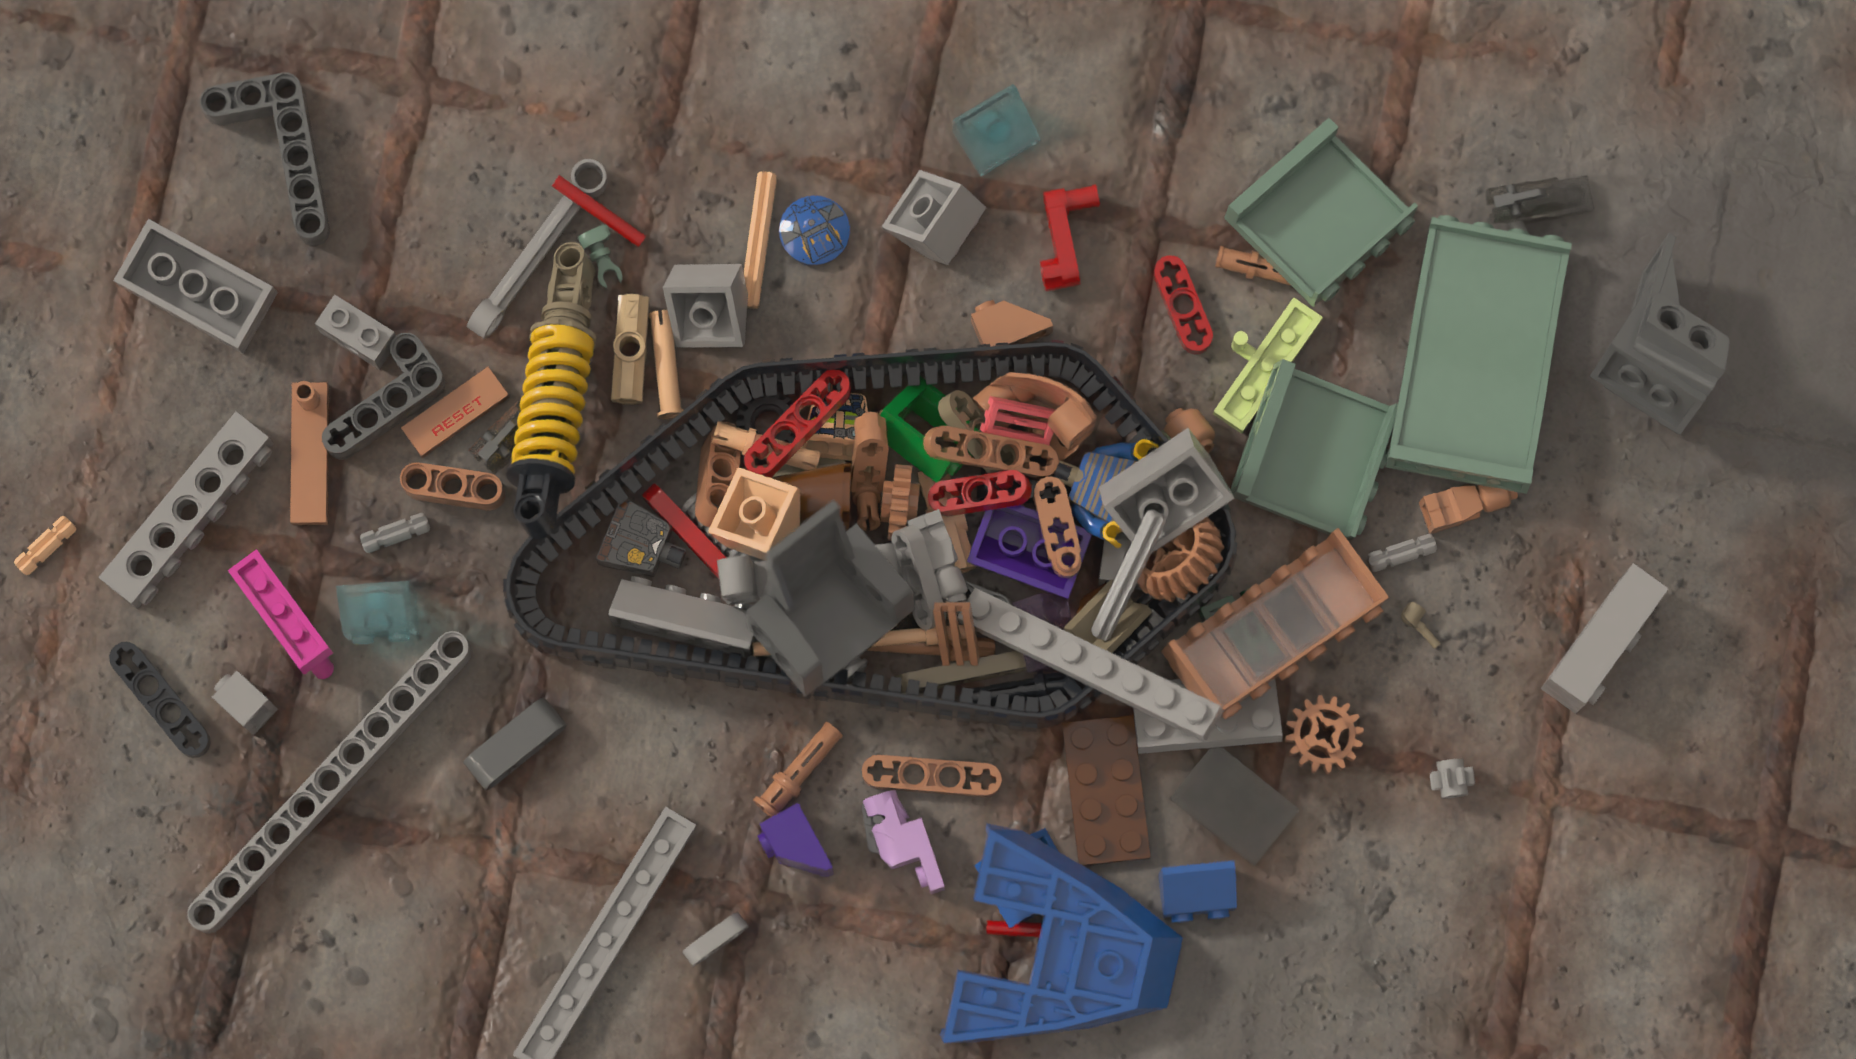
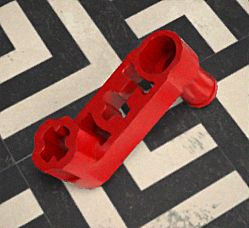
(1063, 269)

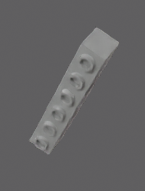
(166, 517)

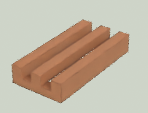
(958, 654)

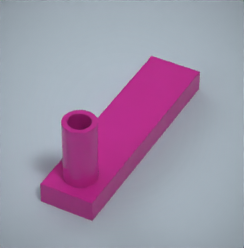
(283, 615)

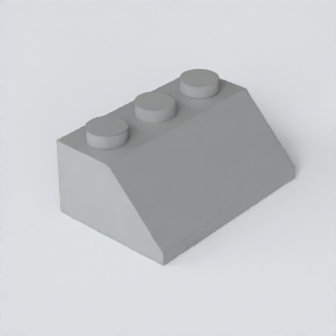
(1171, 480)

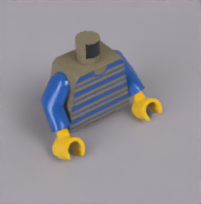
(1085, 481)

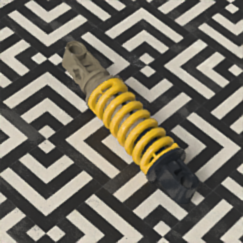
(554, 393)

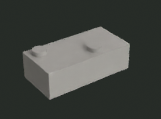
(195, 286)
(1604, 639)

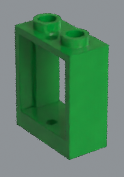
(909, 441)

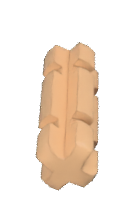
(45, 545)

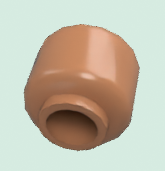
(1194, 420)

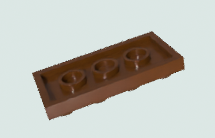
(1106, 790)

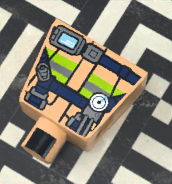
(837, 435)

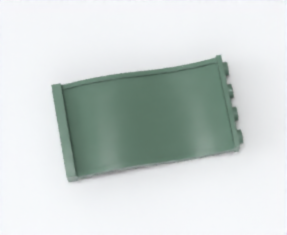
(1479, 354)

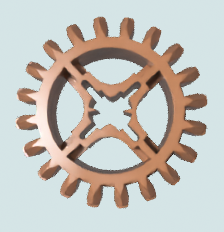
(1183, 563)

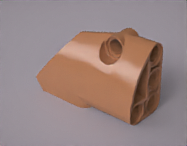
(1070, 421)

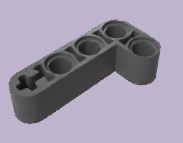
(380, 401)

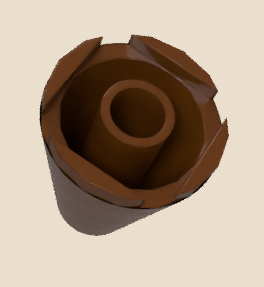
(821, 487)

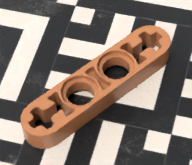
(990, 455)
(932, 770)

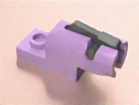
(900, 840)

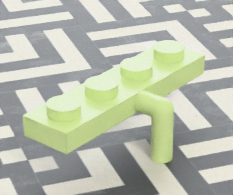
(1282, 342)

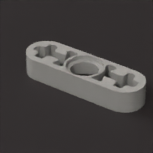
(918, 573)

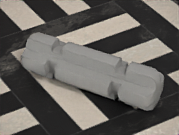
(395, 532)
(1401, 552)

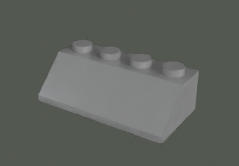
(681, 617)

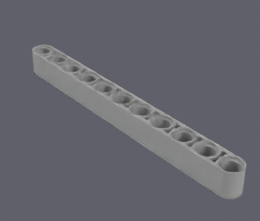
(312, 787)

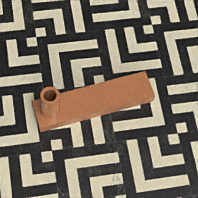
(308, 454)

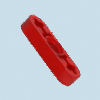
(1181, 277)
(1002, 479)

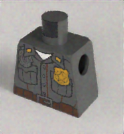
(638, 542)

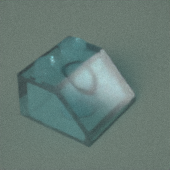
(378, 611)

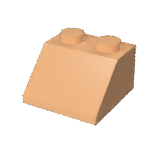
(756, 514)

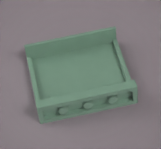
(1319, 215)
(1314, 452)

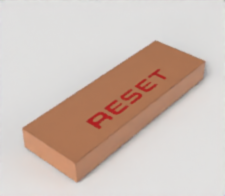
(455, 412)

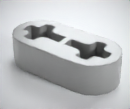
(715, 939)

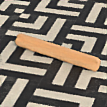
(759, 236)

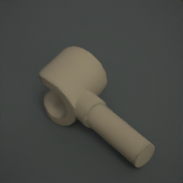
(1412, 615)

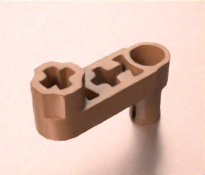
(869, 450)
(1058, 510)

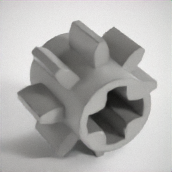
(1452, 778)

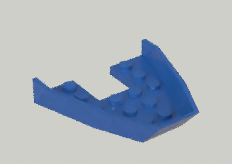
(1095, 953)

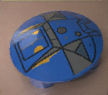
(814, 230)

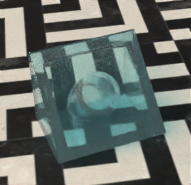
(995, 130)

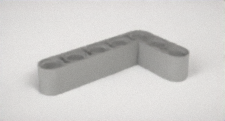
(745, 580)

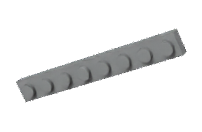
(1093, 666)
(606, 937)

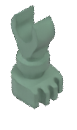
(594, 241)

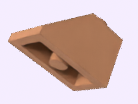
(1008, 323)

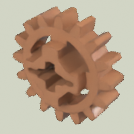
(899, 499)
(1332, 750)

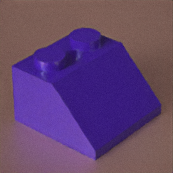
(794, 842)

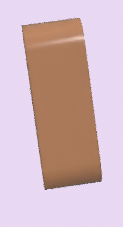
(437, 477)
(710, 486)

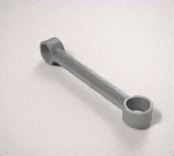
(492, 309)

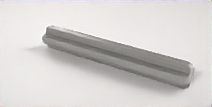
(1128, 575)

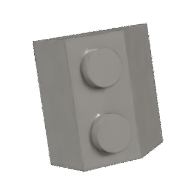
(934, 216)
(707, 305)

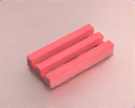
(1039, 411)

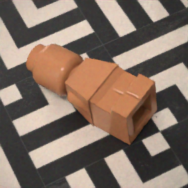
(1461, 505)

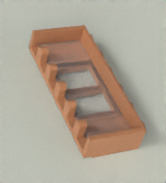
(1277, 625)

